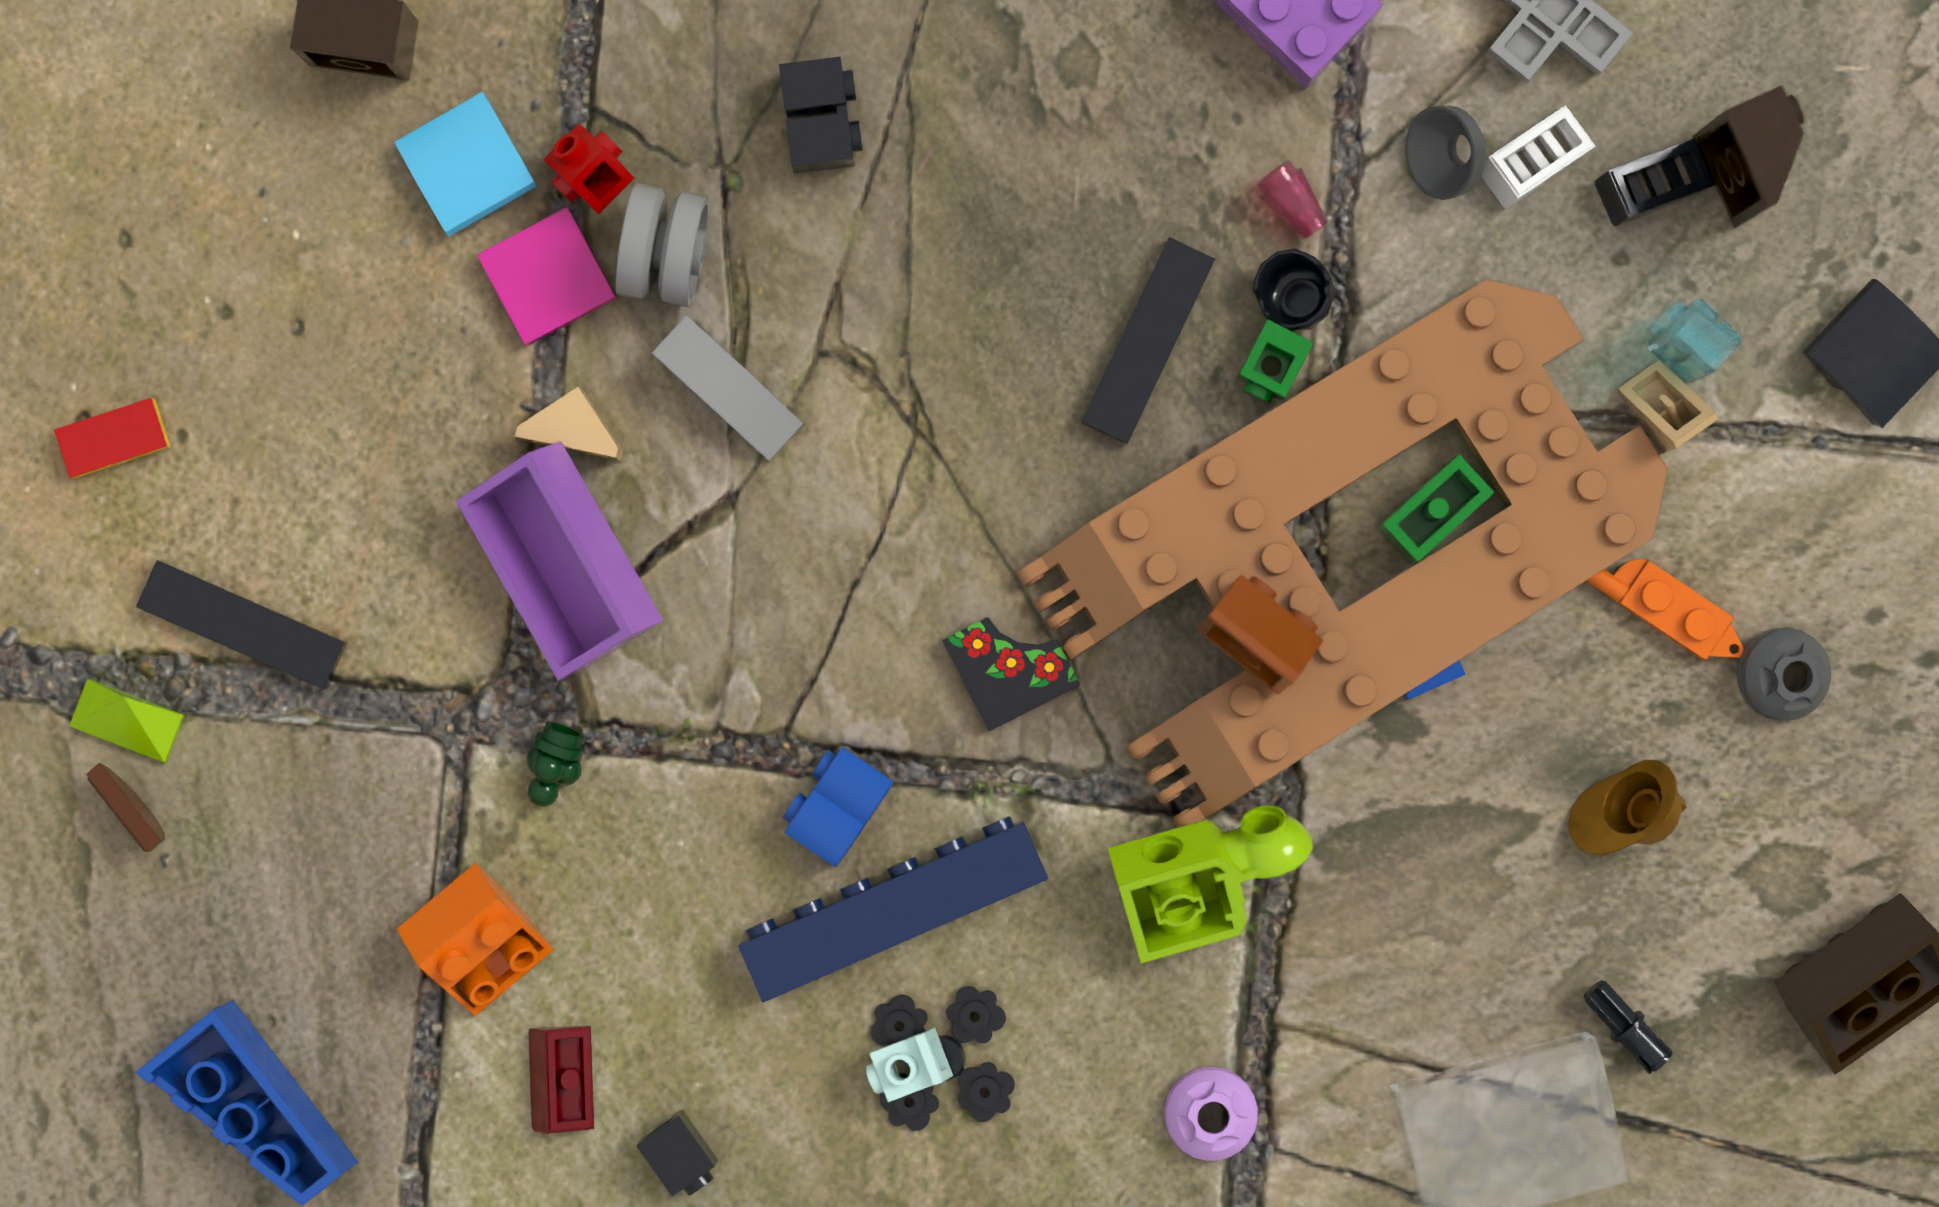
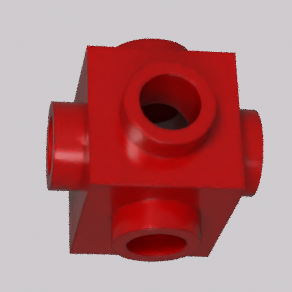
(588, 168)

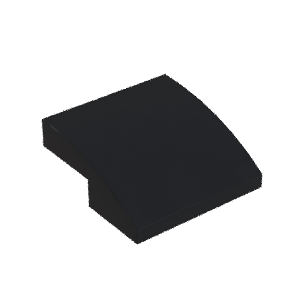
(1876, 352)

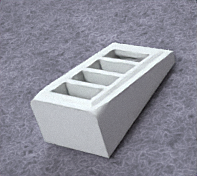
(1509, 176)

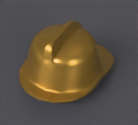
(1627, 809)

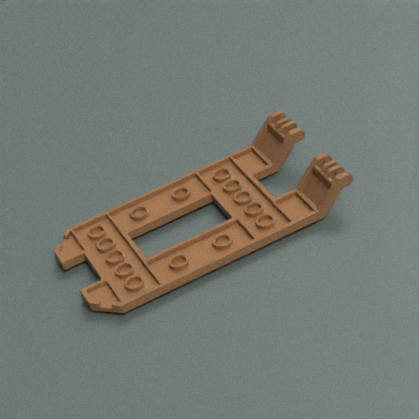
(1229, 508)

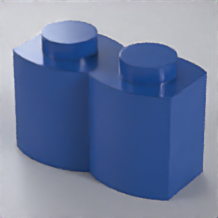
(837, 805)

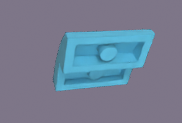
(465, 164)

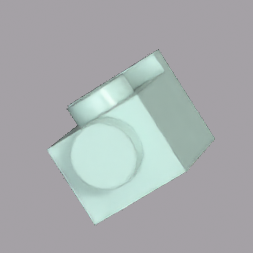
(926, 1063)

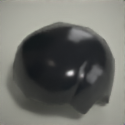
(1294, 290)

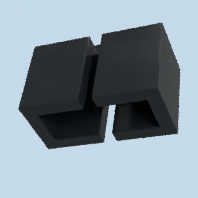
(817, 89)

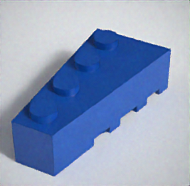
(251, 1101)

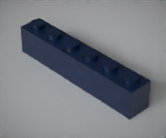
(893, 910)

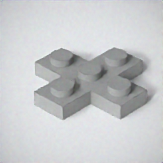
(1542, 25)

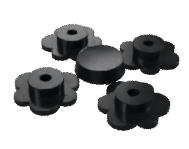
(963, 1030)

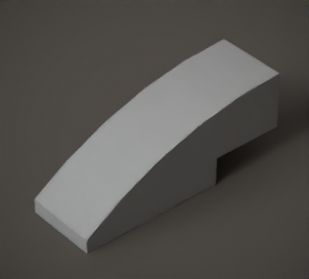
(727, 388)

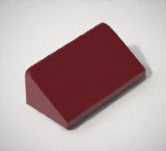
(561, 1079)

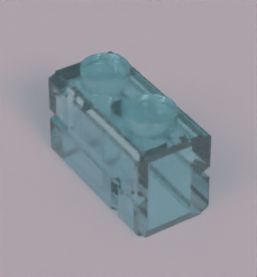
(1692, 339)

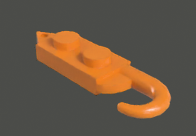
(1670, 608)

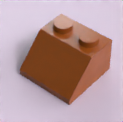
(1261, 633)

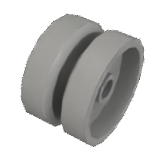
(669, 246)

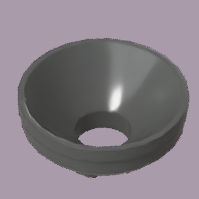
(1433, 152)
(1762, 671)

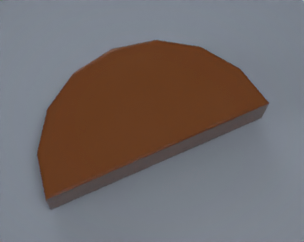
(127, 807)

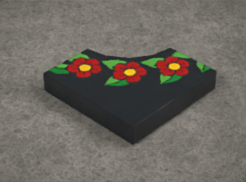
(1008, 675)

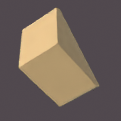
(1666, 406)
(573, 423)

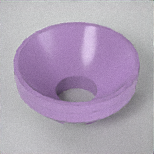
(1198, 1089)

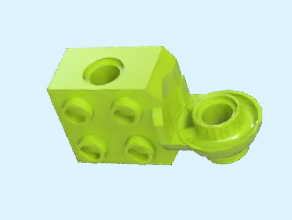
(1187, 881)

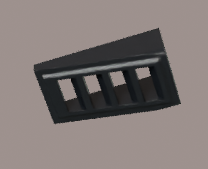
(1625, 197)

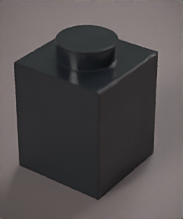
(678, 1155)

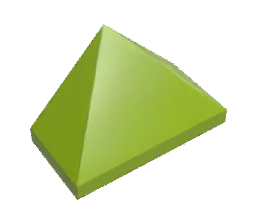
(127, 720)

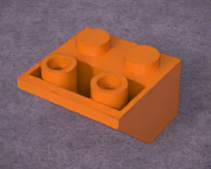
(474, 940)

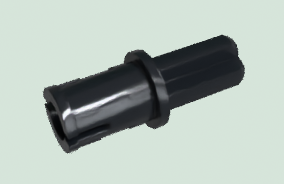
(1628, 1027)

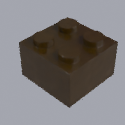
(356, 36)

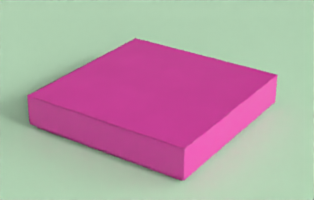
(546, 276)

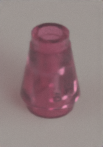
(1292, 198)

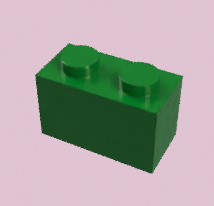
(1435, 509)

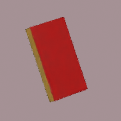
(112, 438)

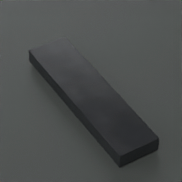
(1148, 340)
(241, 624)

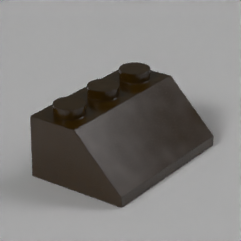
(1752, 152)
(1865, 983)

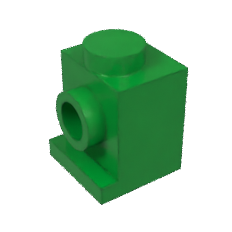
(1281, 345)

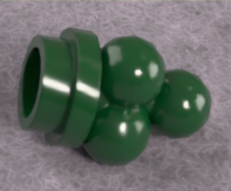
(553, 760)

